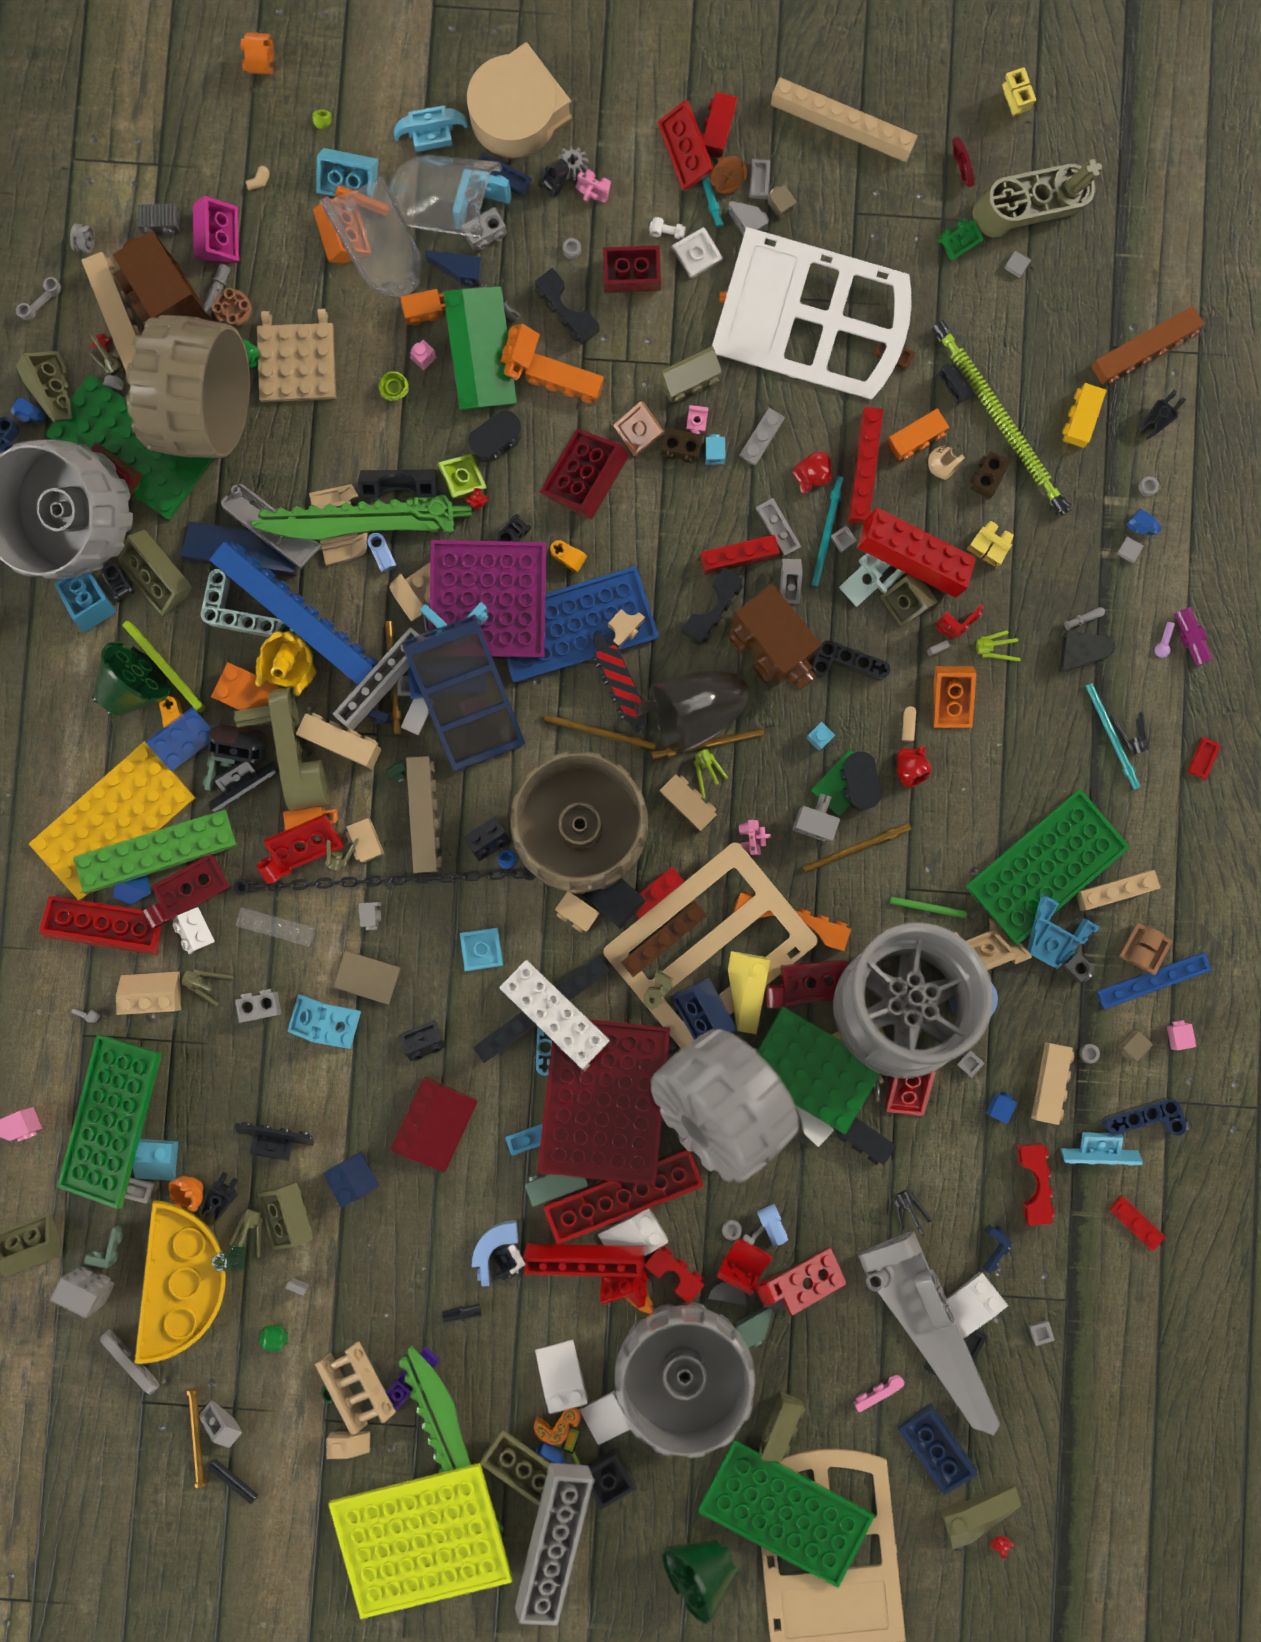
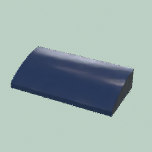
(938, 1449)

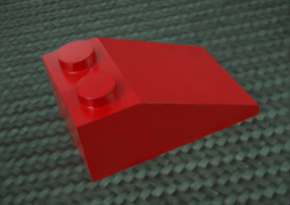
(909, 1094)

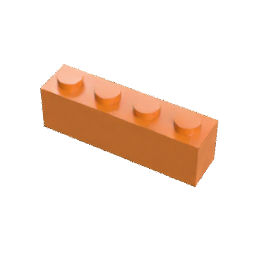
(564, 378)

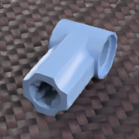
(382, 553)
(771, 1221)

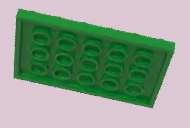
(817, 1070)

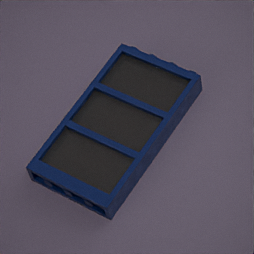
(463, 692)

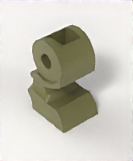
(653, 994)

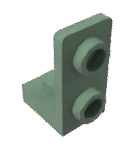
(213, 763)
(99, 1259)

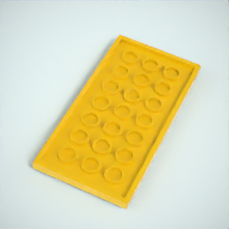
(124, 804)

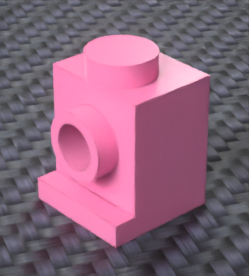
(422, 354)
(697, 413)

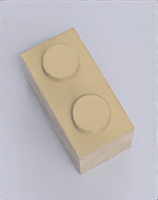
(368, 844)
(577, 912)

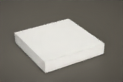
(697, 253)
(605, 1418)

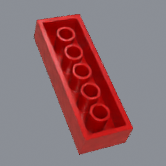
(916, 552)

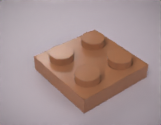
(638, 428)

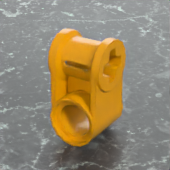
(570, 558)
(170, 715)

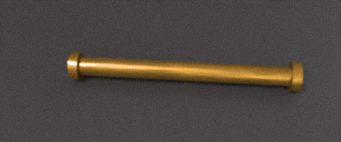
(200, 1482)

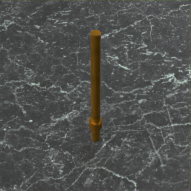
(395, 714)
(636, 741)
(712, 742)
(890, 833)

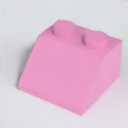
(20, 1125)

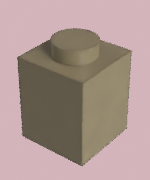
(781, 201)
(1134, 1046)

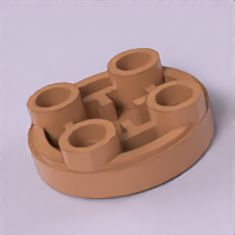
(232, 307)

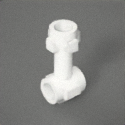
(657, 226)

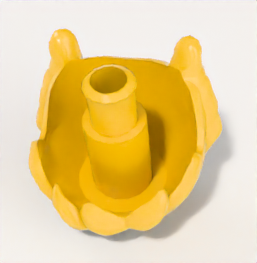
(285, 662)

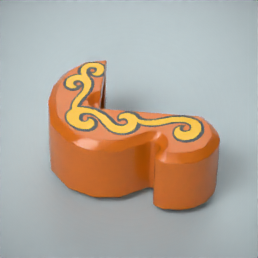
(558, 1433)

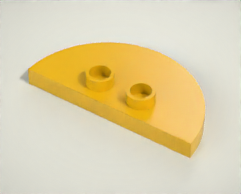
(179, 1283)

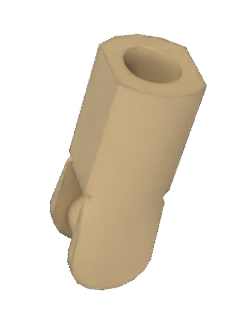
(908, 729)

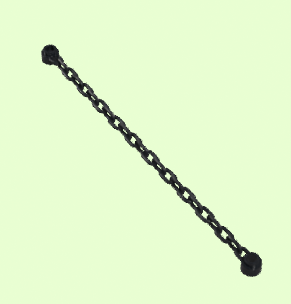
(247, 888)

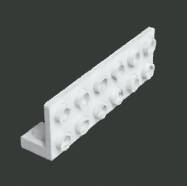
(554, 1014)

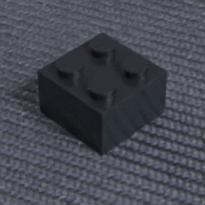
(611, 1478)

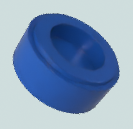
(507, 859)

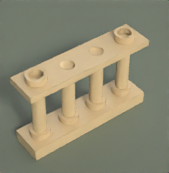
(341, 1394)

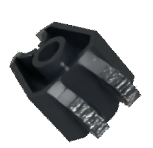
(1163, 412)
(218, 1198)

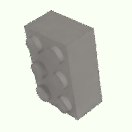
(82, 1291)

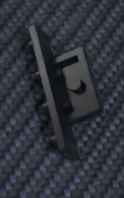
(239, 780)
(273, 1142)

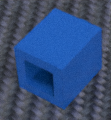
(1001, 1107)

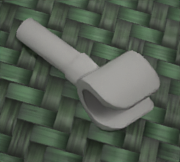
(92, 1016)
(751, 1240)

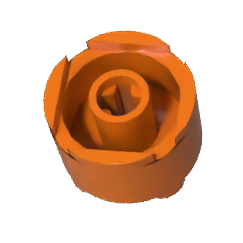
(258, 53)

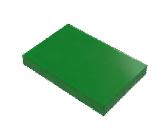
(833, 786)

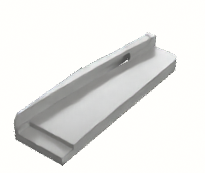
(241, 507)

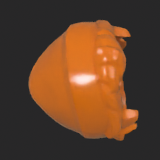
(186, 1192)

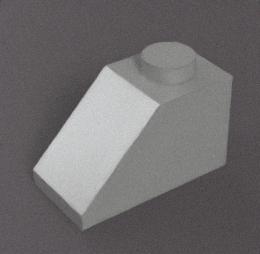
(748, 216)
(791, 580)
(219, 1425)

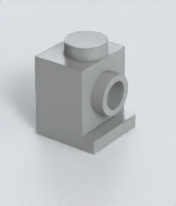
(369, 915)

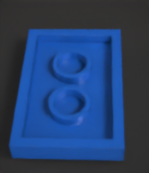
(180, 739)

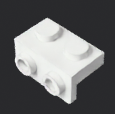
(192, 930)

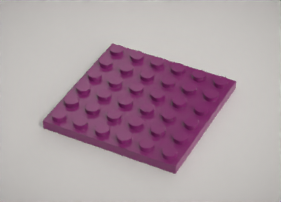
(501, 576)

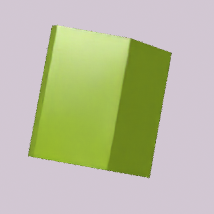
(461, 476)

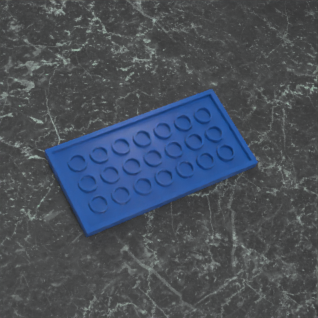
(581, 613)

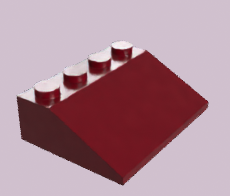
(585, 473)
(434, 1124)

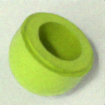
(321, 121)

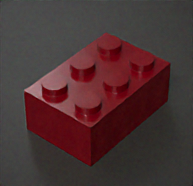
(632, 269)

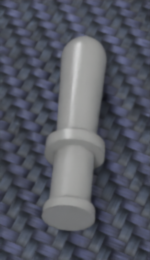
(1080, 620)

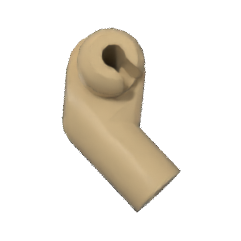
(260, 179)

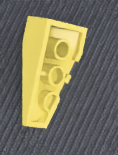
(747, 984)

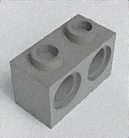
(489, 235)
(259, 1010)

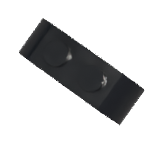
(495, 436)
(237, 743)
(861, 781)

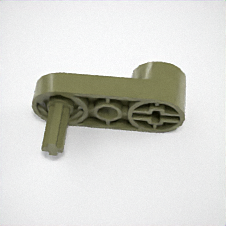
(1014, 201)
(302, 782)

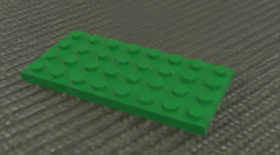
(103, 418)
(1050, 860)
(109, 1121)
(786, 1513)

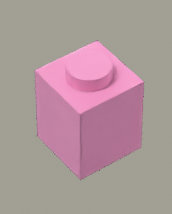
(1181, 1035)

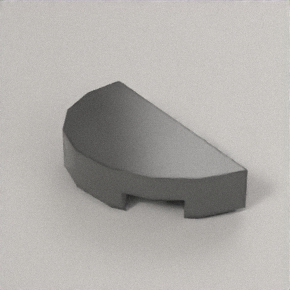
(727, 1293)

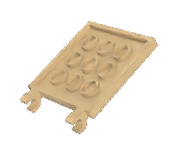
(296, 360)

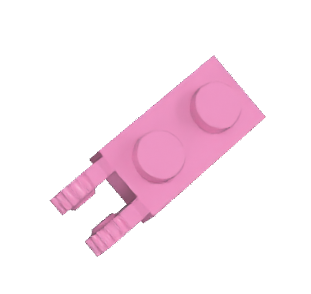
(879, 1393)

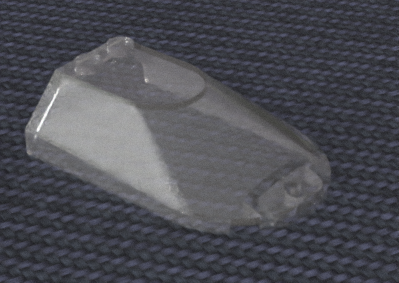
(442, 193)
(376, 238)

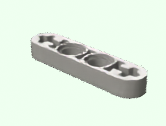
(127, 1361)

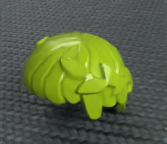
(393, 386)

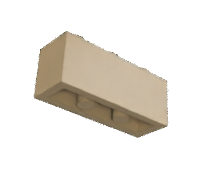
(688, 802)

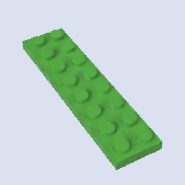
(154, 851)

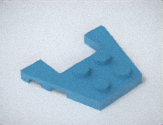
(1051, 942)

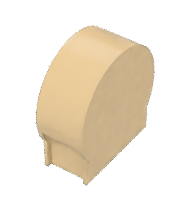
(516, 104)

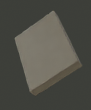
(367, 977)

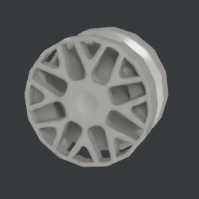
(82, 238)

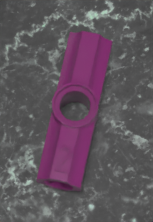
(1193, 636)

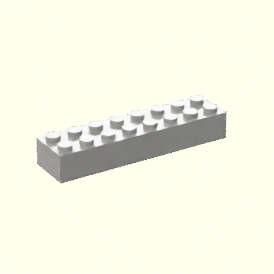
(553, 1544)

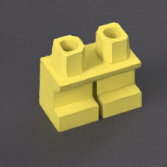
(1018, 92)
(998, 548)

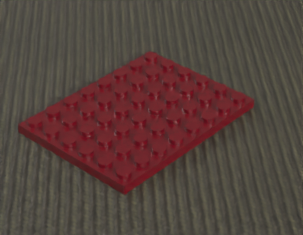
(605, 1117)

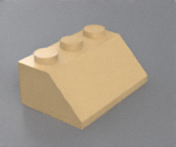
(148, 993)

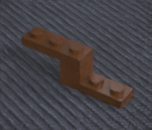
(663, 939)

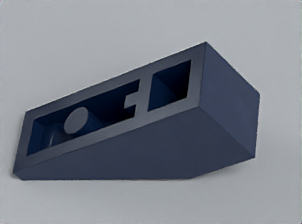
(461, 268)

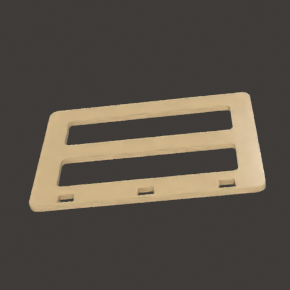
(766, 899)

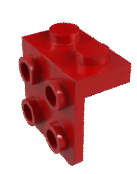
(950, 627)
(743, 1266)
(621, 1287)

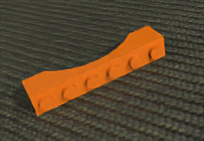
(829, 933)

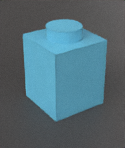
(714, 450)
(820, 736)

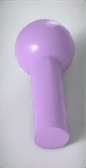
(1163, 649)

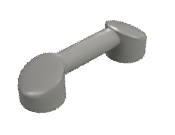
(52, 289)

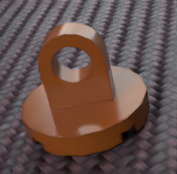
(728, 174)

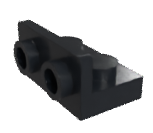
(955, 383)
(422, 1041)

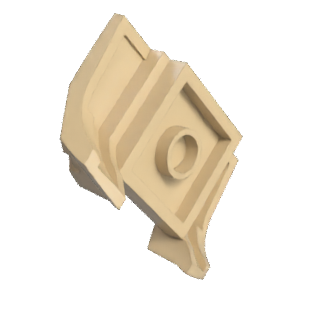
(343, 547)
(413, 591)
(996, 948)

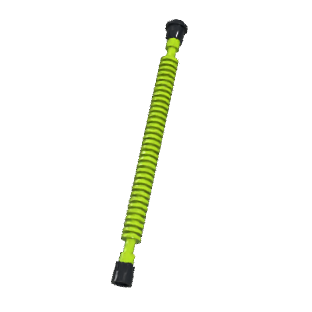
(965, 365)

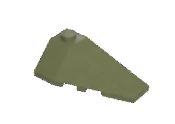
(45, 379)
(975, 1517)

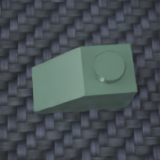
(754, 1326)

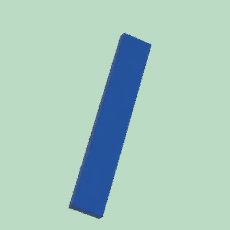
(1149, 983)

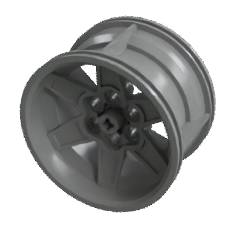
(965, 980)

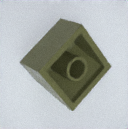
(908, 599)

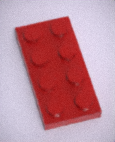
(685, 145)

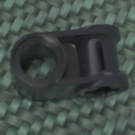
(554, 177)
(515, 529)
(119, 584)

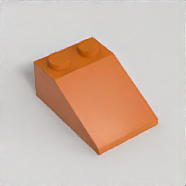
(239, 689)
(954, 696)

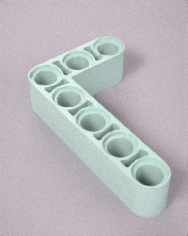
(240, 618)

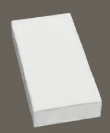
(416, 716)

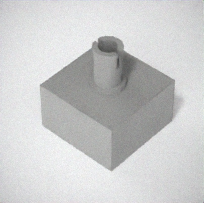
(816, 821)

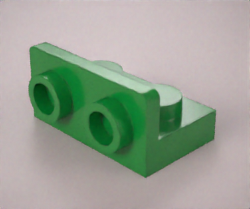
(960, 238)

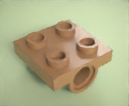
(1146, 948)

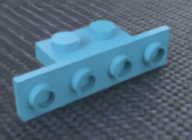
(1101, 1149)

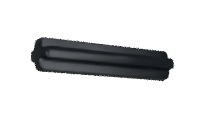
(232, 1481)

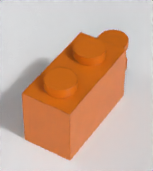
(423, 307)
(519, 350)
(297, 817)

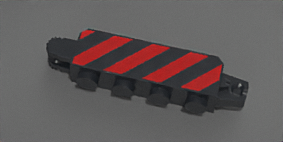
(620, 682)

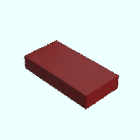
(1204, 758)

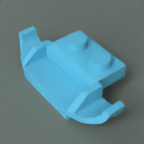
(430, 127)

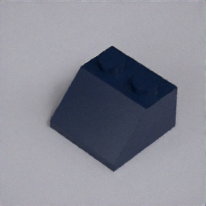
(350, 1179)

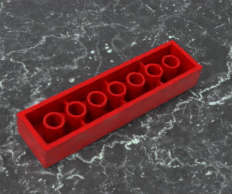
(613, 1201)

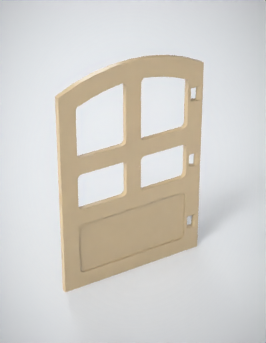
(869, 1597)

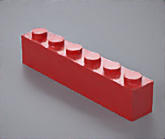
(865, 465)
(584, 1260)

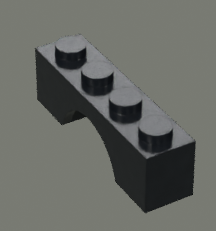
(581, 324)
(378, 482)
(699, 626)

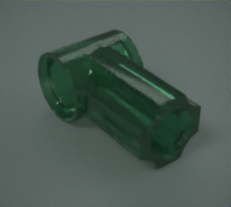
(230, 1259)

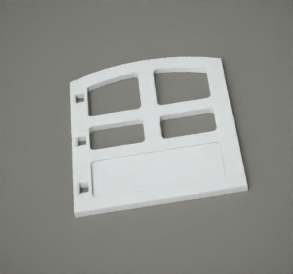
(766, 301)

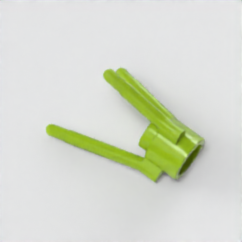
(985, 645)
(704, 760)

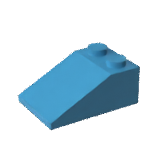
(85, 600)

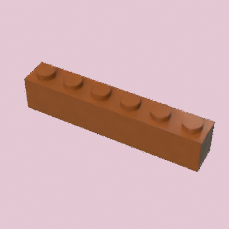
(1147, 345)

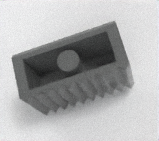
(159, 218)

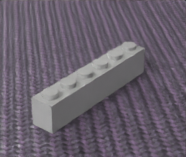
(375, 684)

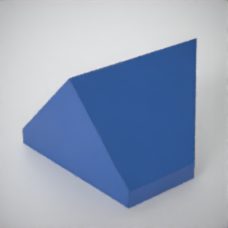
(132, 890)

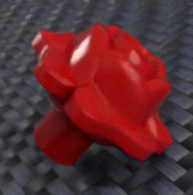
(103, 340)
(476, 499)
(1002, 1545)

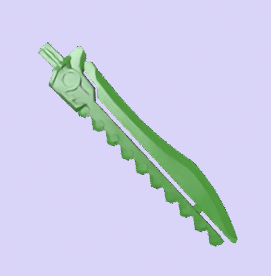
(422, 513)
(443, 1410)

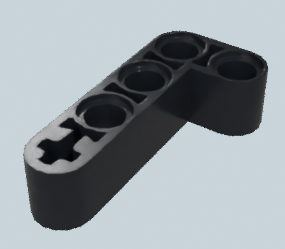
(852, 664)

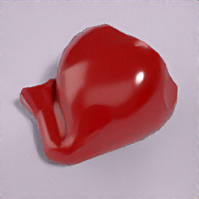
(813, 471)
(912, 766)

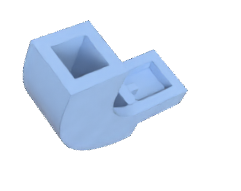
(497, 1235)

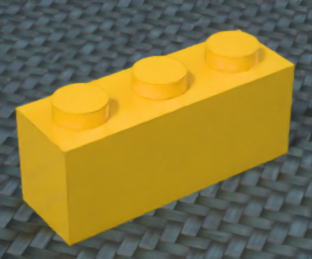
(1083, 415)

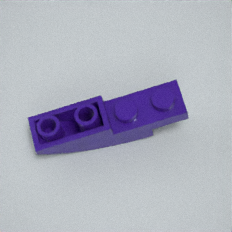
(400, 1390)

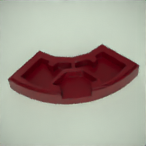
(963, 161)

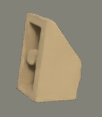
(344, 1445)

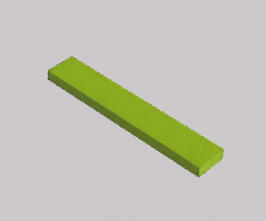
(164, 666)

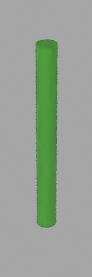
(928, 907)

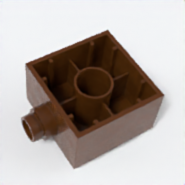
(155, 280)
(775, 639)

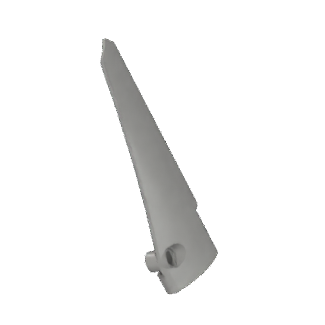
(924, 1312)

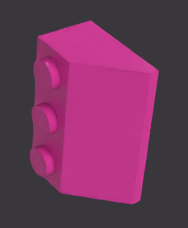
(215, 231)

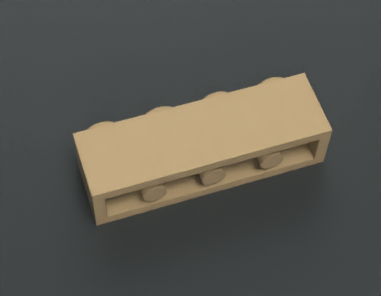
(1117, 890)
(1052, 1083)

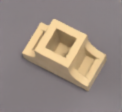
(625, 626)

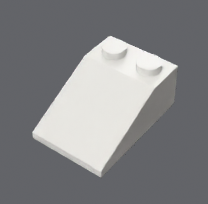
(636, 1230)
(975, 1304)
(561, 1376)

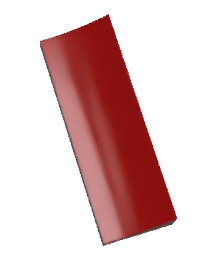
(99, 925)

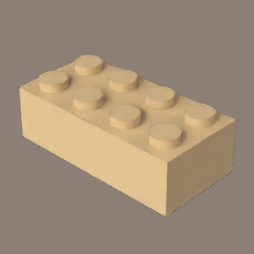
(335, 739)

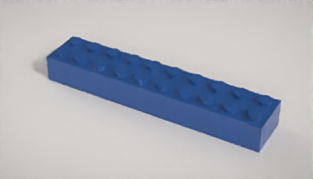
(293, 611)

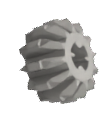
(576, 157)

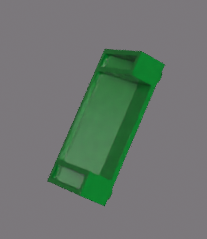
(477, 341)

